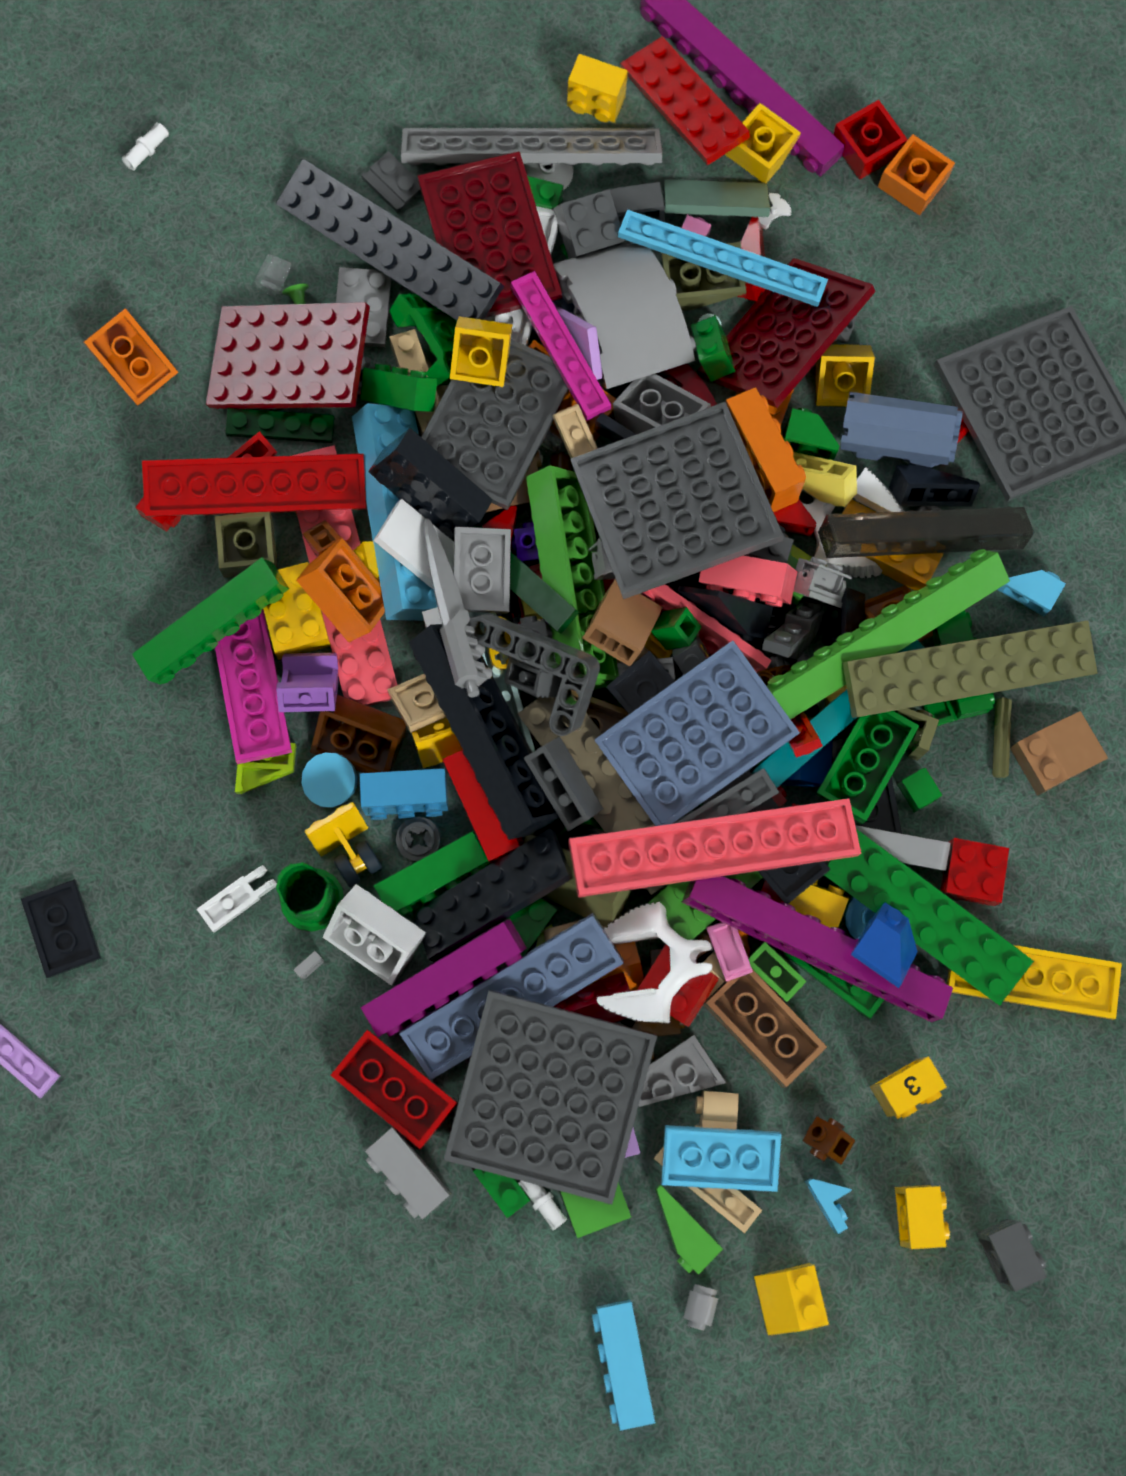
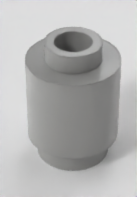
(701, 1307)

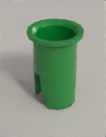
(319, 916)

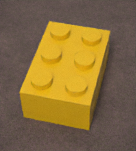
(295, 620)

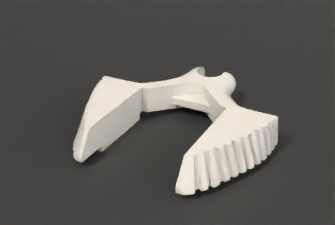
(873, 495)
(646, 924)

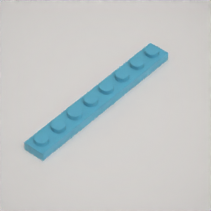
(722, 258)

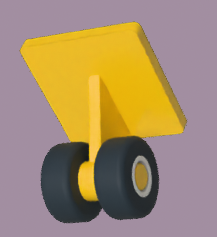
(337, 830)

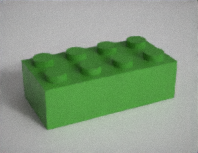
(687, 920)

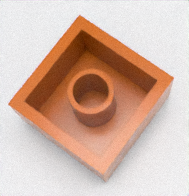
(916, 174)

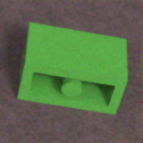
(776, 971)

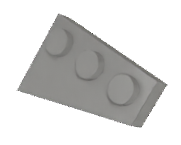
(680, 1073)

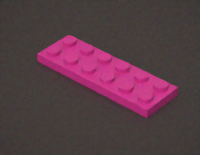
(250, 693)

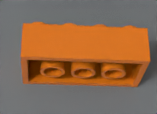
(767, 450)

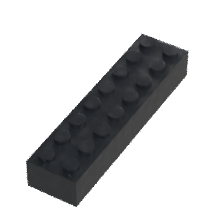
(488, 741)

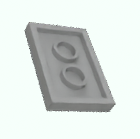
(375, 290)
(483, 568)

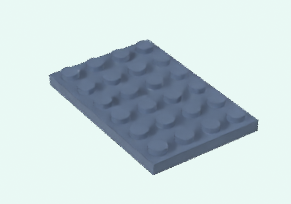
(697, 735)

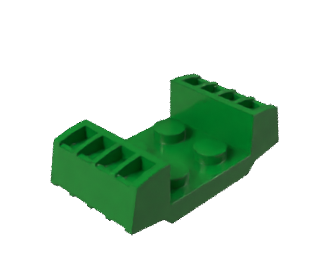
(435, 327)

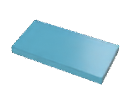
(721, 1158)

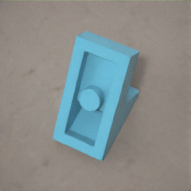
(825, 1195)

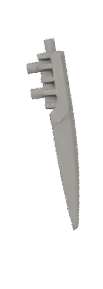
(459, 646)

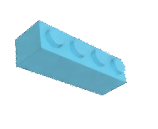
(625, 1365)

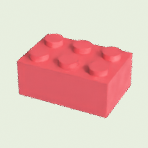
(752, 579)

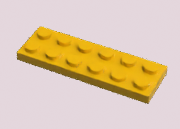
(1060, 984)

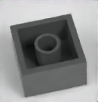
(588, 223)
(1012, 1254)

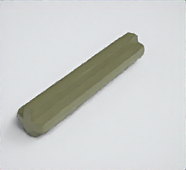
(1002, 737)

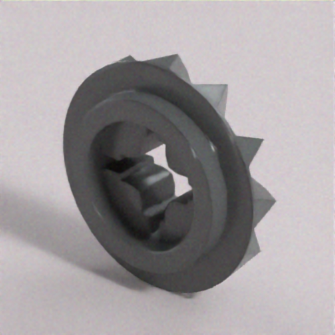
(417, 825)

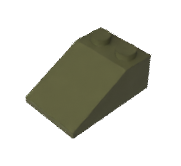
(698, 285)

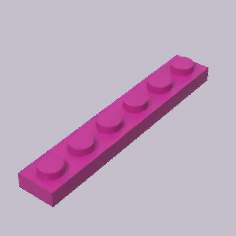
(560, 345)

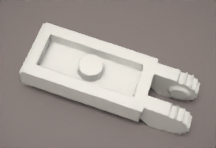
(234, 899)

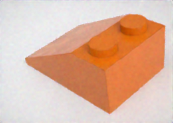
(130, 356)

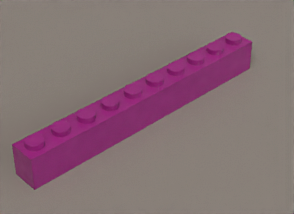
(741, 78)
(813, 943)

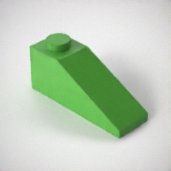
(688, 1237)

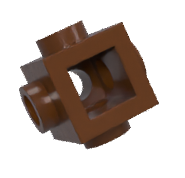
(828, 1140)

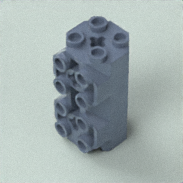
(900, 429)

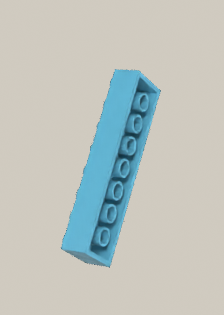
(402, 591)

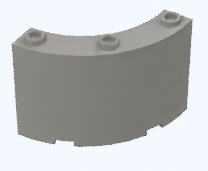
(632, 308)

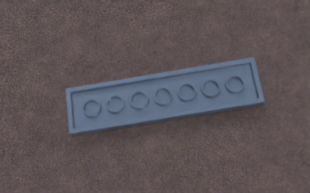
(542, 976)

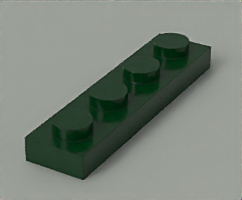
(280, 425)

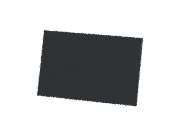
(61, 928)

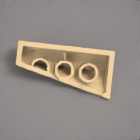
(410, 355)

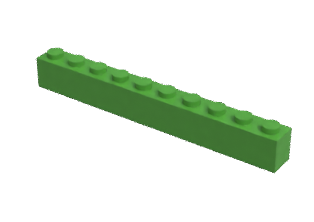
(890, 631)

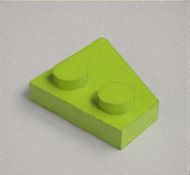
(263, 771)

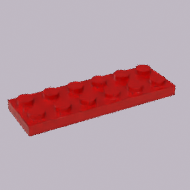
(685, 100)

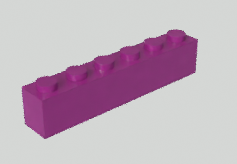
(443, 978)

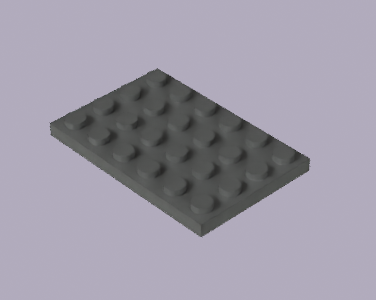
(497, 429)

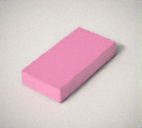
(729, 951)

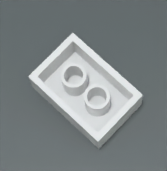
(373, 934)

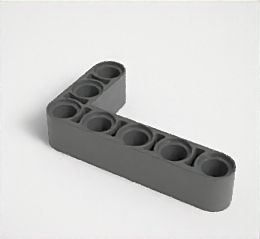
(544, 660)

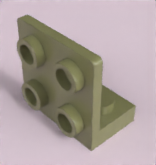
(924, 735)

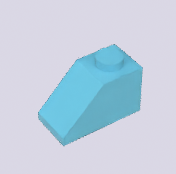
(1034, 590)

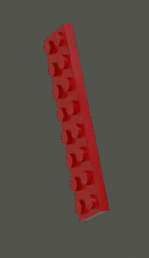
(253, 485)

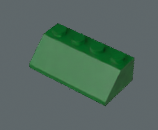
(867, 761)

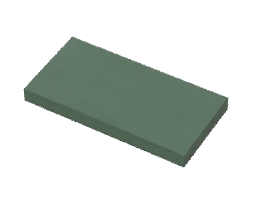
(716, 198)

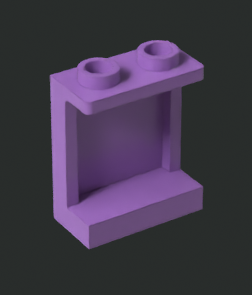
(308, 682)

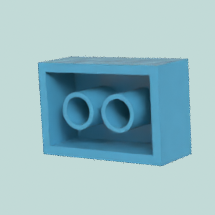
(404, 793)

